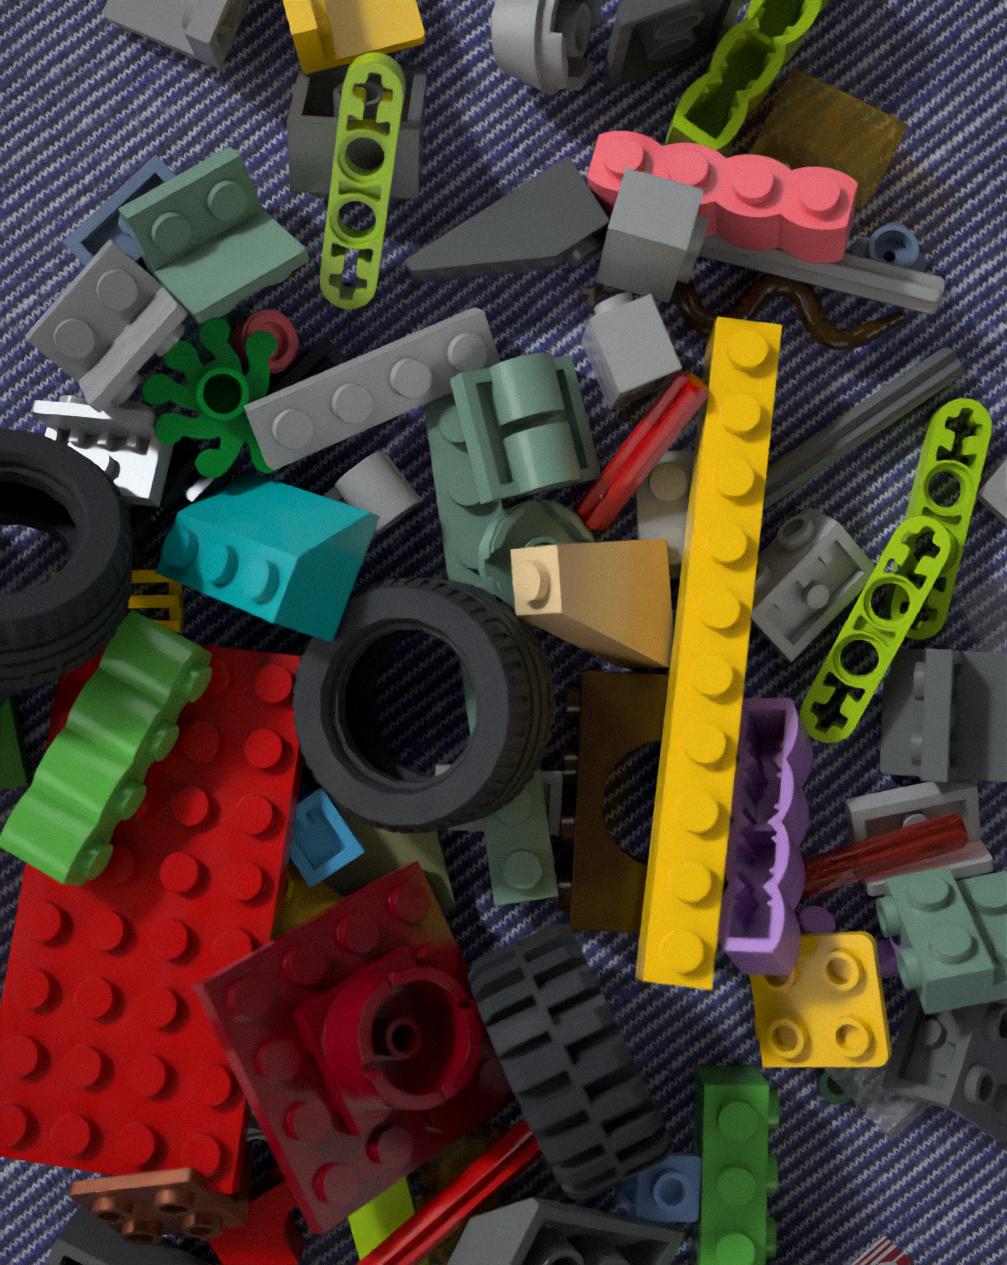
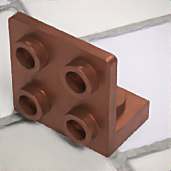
(164, 1203)

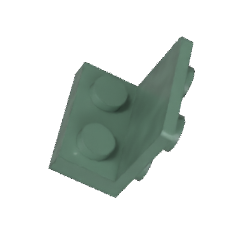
(211, 237)

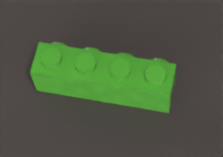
(737, 1171)

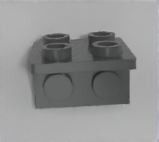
(945, 715)

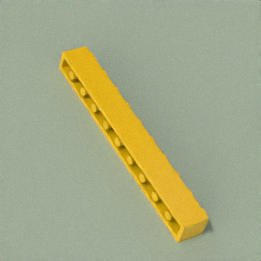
(709, 657)

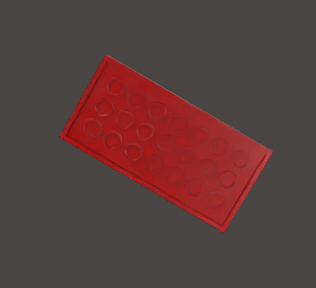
(98, 1003)

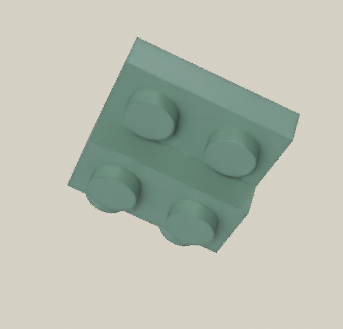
(948, 936)

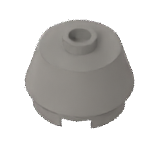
(544, 41)

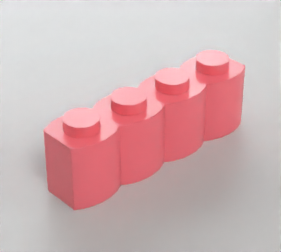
(747, 197)

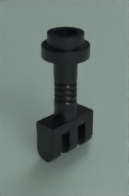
(182, 484)

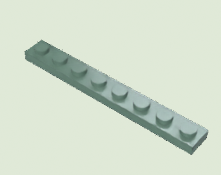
(519, 831)

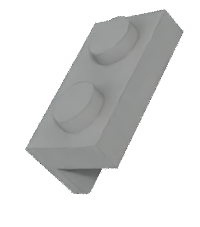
(116, 440)
(908, 805)

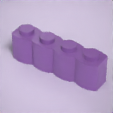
(763, 842)

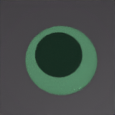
(832, 1091)

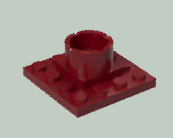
(358, 1044)

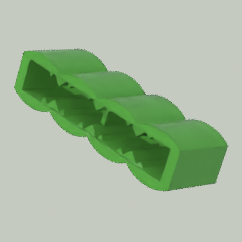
(104, 751)

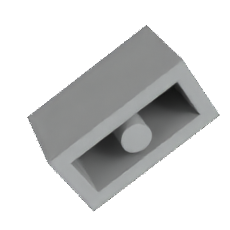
(652, 235)
(629, 349)

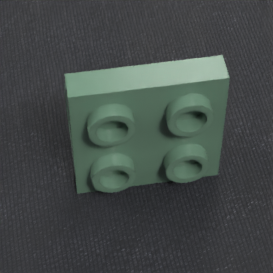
(525, 427)

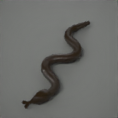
(754, 299)

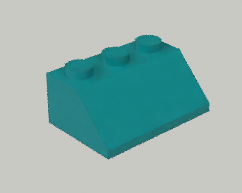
(271, 552)

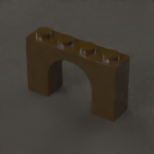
(612, 718)

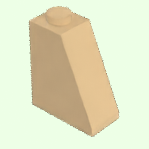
(600, 598)

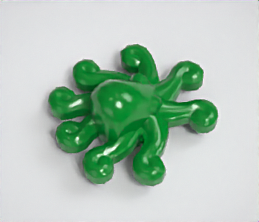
(216, 392)

